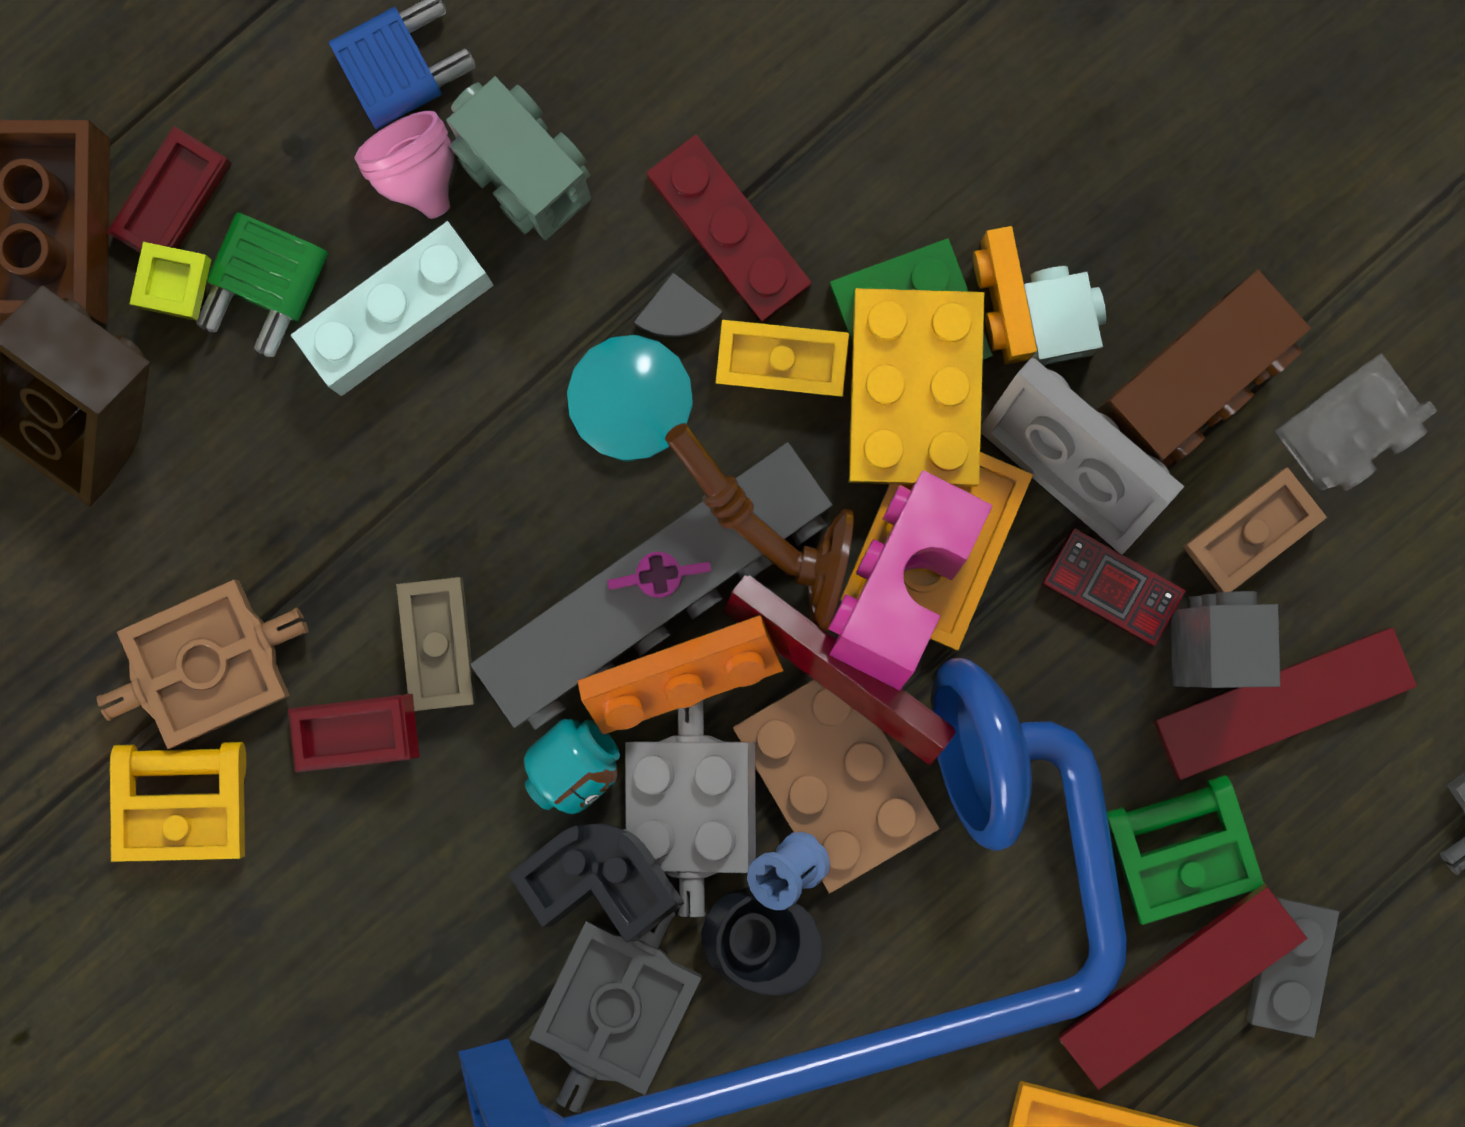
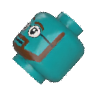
(571, 766)

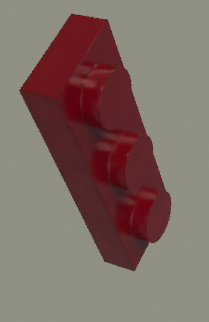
(728, 229)

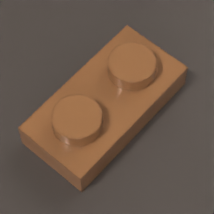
(1254, 531)

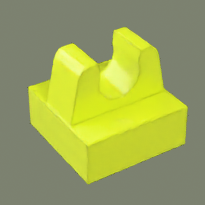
(170, 281)

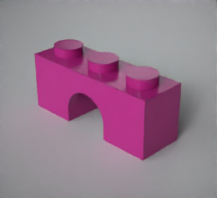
(884, 626)

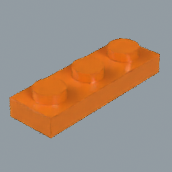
(680, 675)

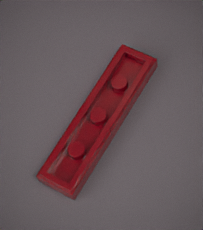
(809, 650)
(1307, 697)
(1182, 986)

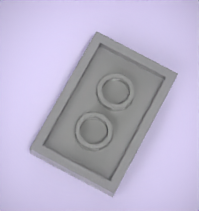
(1079, 456)

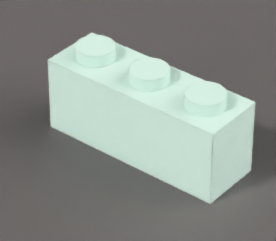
(392, 309)

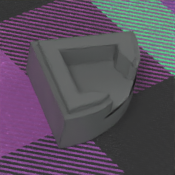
(677, 311)

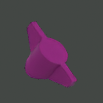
(659, 575)

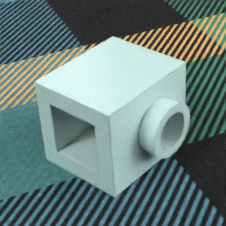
(1064, 315)

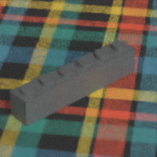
(600, 624)

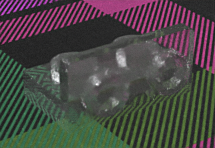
(1355, 424)

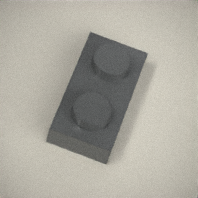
(1292, 989)

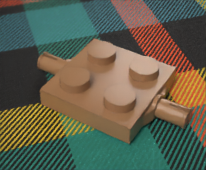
(202, 664)

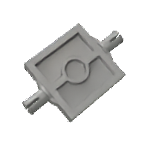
(693, 805)

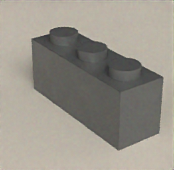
(1225, 642)

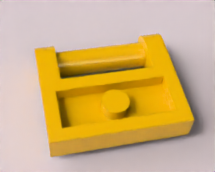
(177, 823)

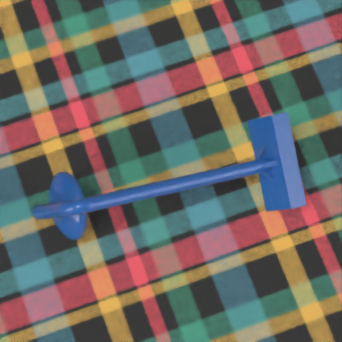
(991, 791)

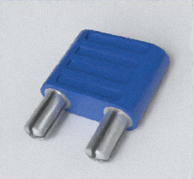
(388, 66)

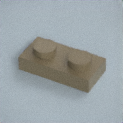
(436, 643)

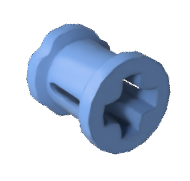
(785, 882)

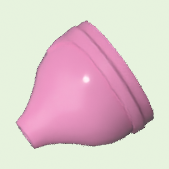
(411, 162)

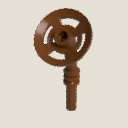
(817, 568)

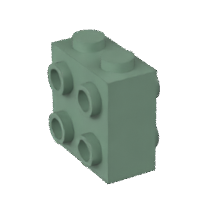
(507, 143)

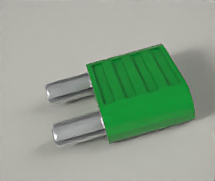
(266, 270)

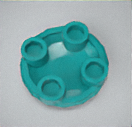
(629, 397)

